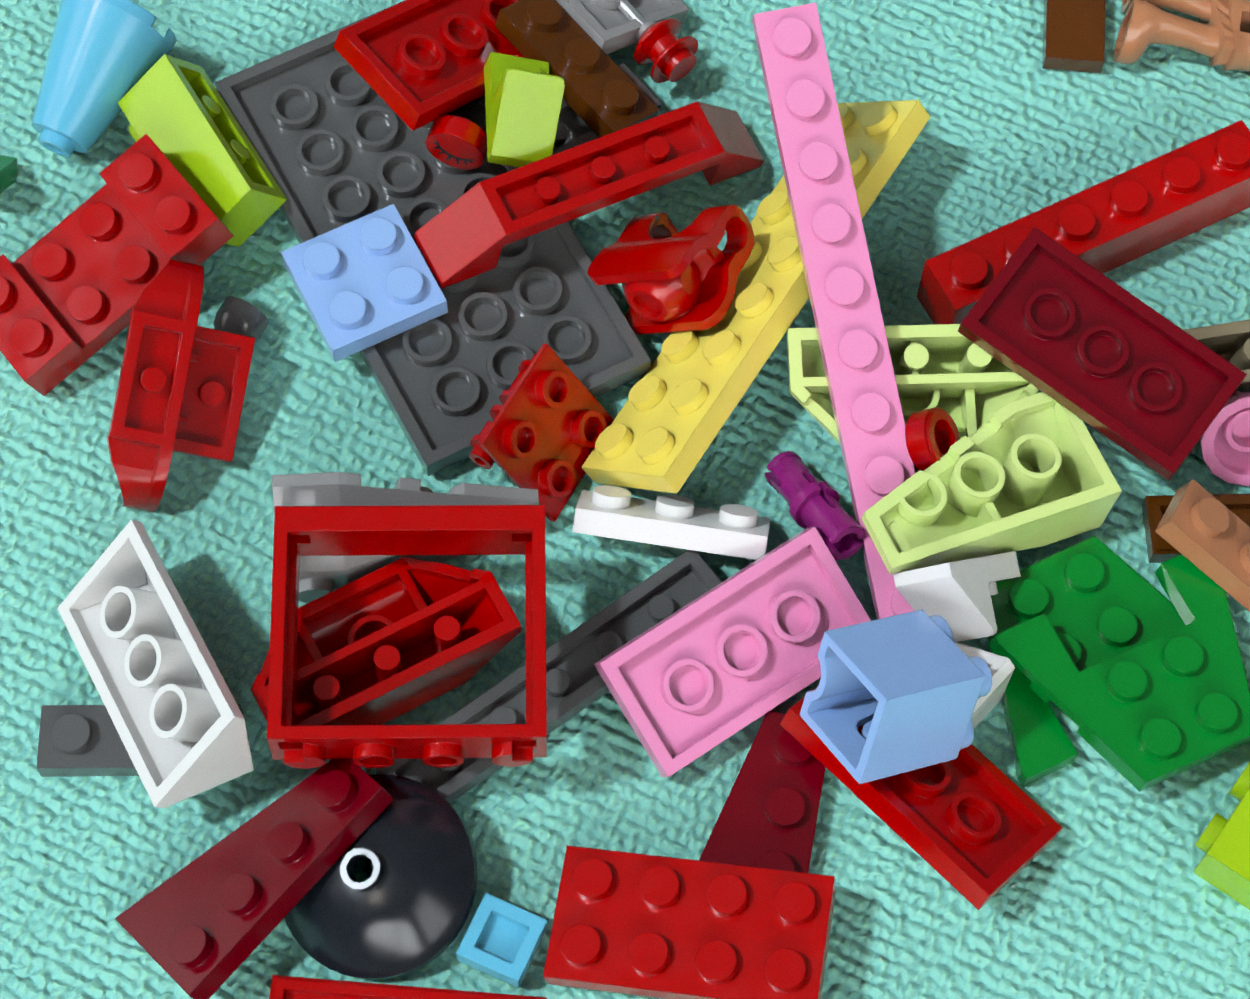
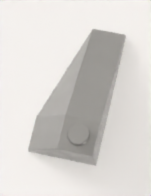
(327, 573)

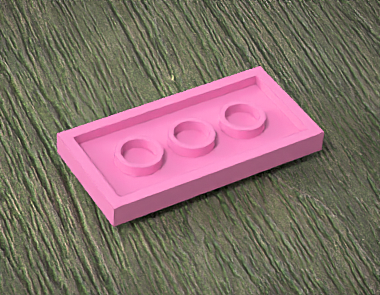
(731, 652)

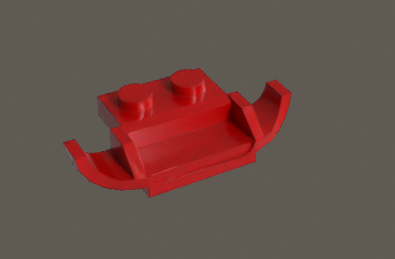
(175, 386)

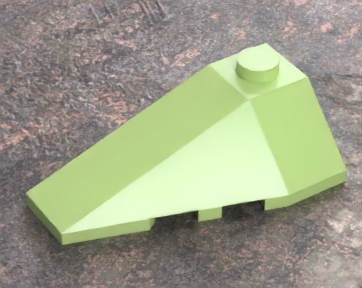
(1002, 490)

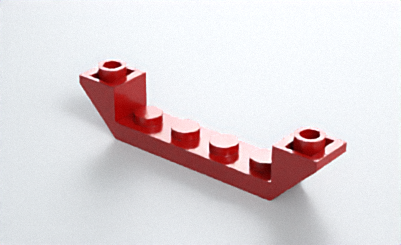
(580, 180)

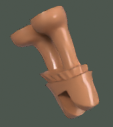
(1219, 33)

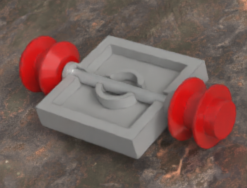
(648, 23)

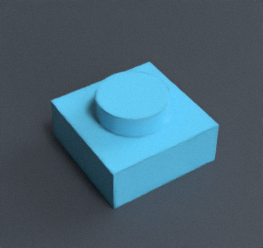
(502, 940)

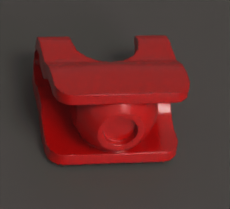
(677, 276)

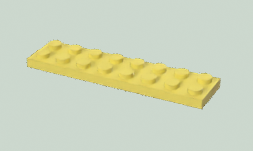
(706, 372)

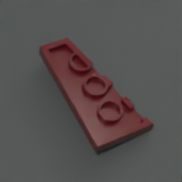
(771, 805)
(242, 887)

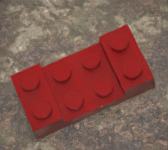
(91, 268)

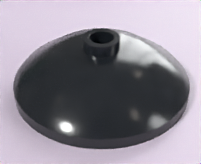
(409, 904)

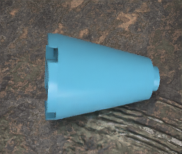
(91, 64)

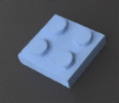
(364, 282)

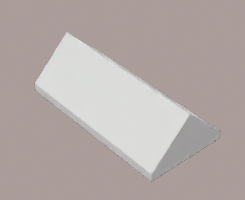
(155, 673)

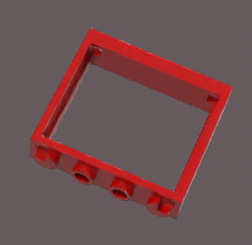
(404, 532)

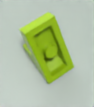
(520, 109)

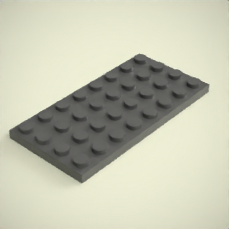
(349, 155)

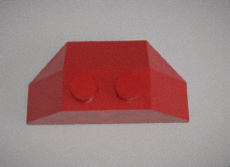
(393, 642)

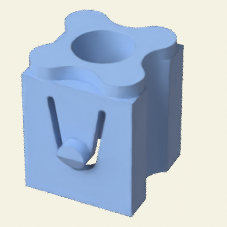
(906, 689)

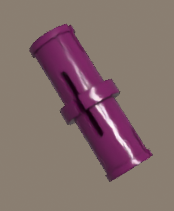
(814, 504)

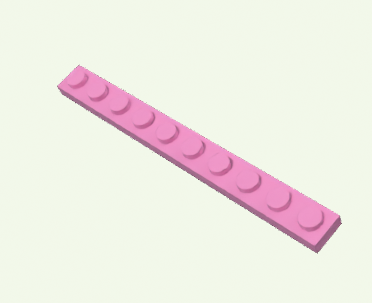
(836, 271)

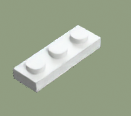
(671, 522)

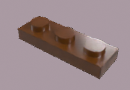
(592, 81)

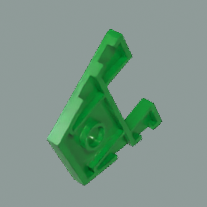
(1097, 612)
(1158, 702)

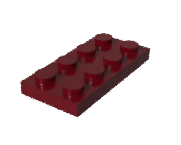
(1101, 353)

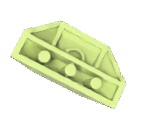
(930, 369)

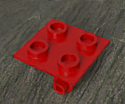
(542, 430)

